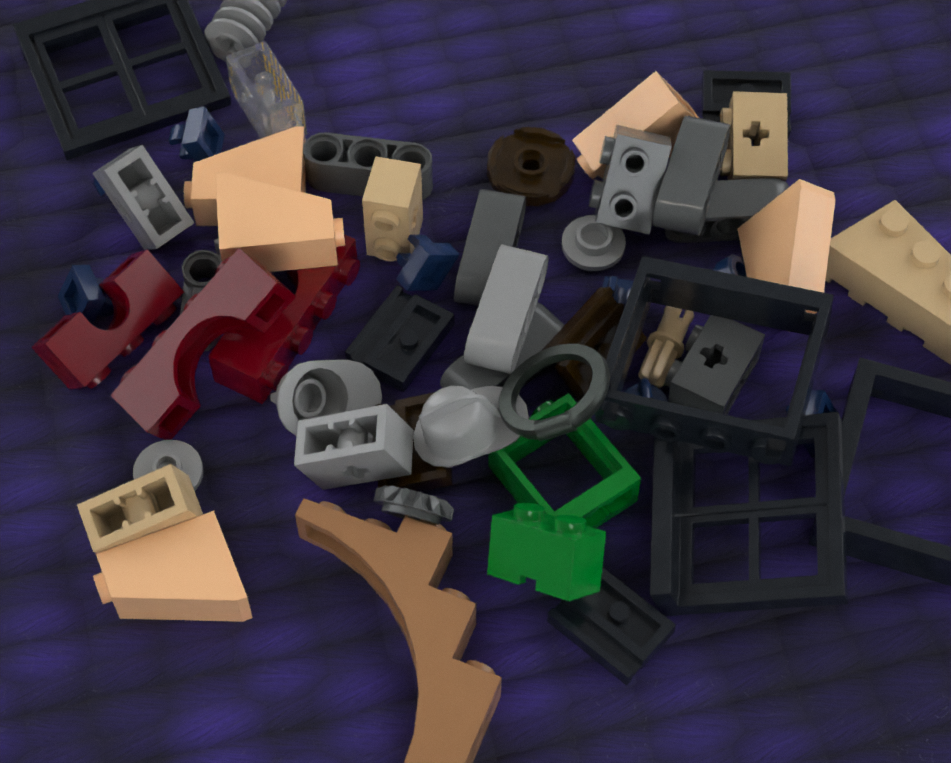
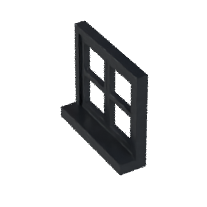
(104, 18)
(677, 517)

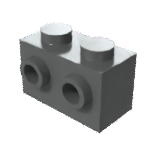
(631, 179)

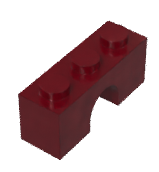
(140, 296)

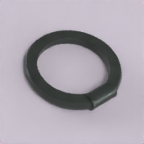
(564, 422)

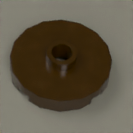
(531, 150)

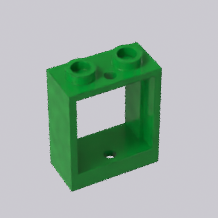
(595, 505)

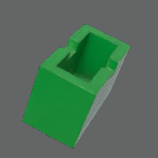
(551, 549)

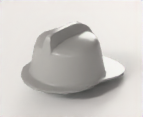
(324, 389)
(463, 425)

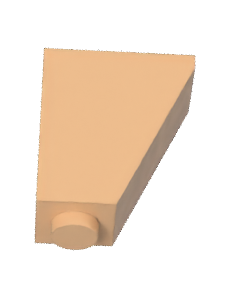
(648, 107)
(271, 160)
(276, 224)
(790, 238)
(174, 575)

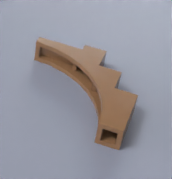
(405, 571)

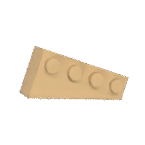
(898, 272)

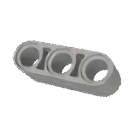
(506, 309)

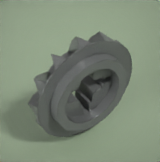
(413, 504)

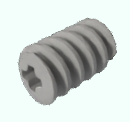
(240, 25)

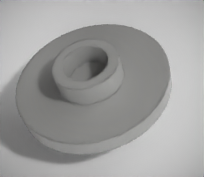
(592, 244)
(170, 452)

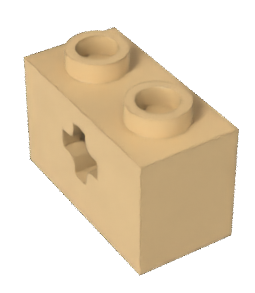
(764, 120)
(392, 207)
(139, 508)

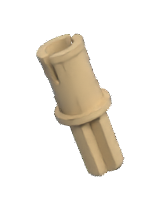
(665, 345)

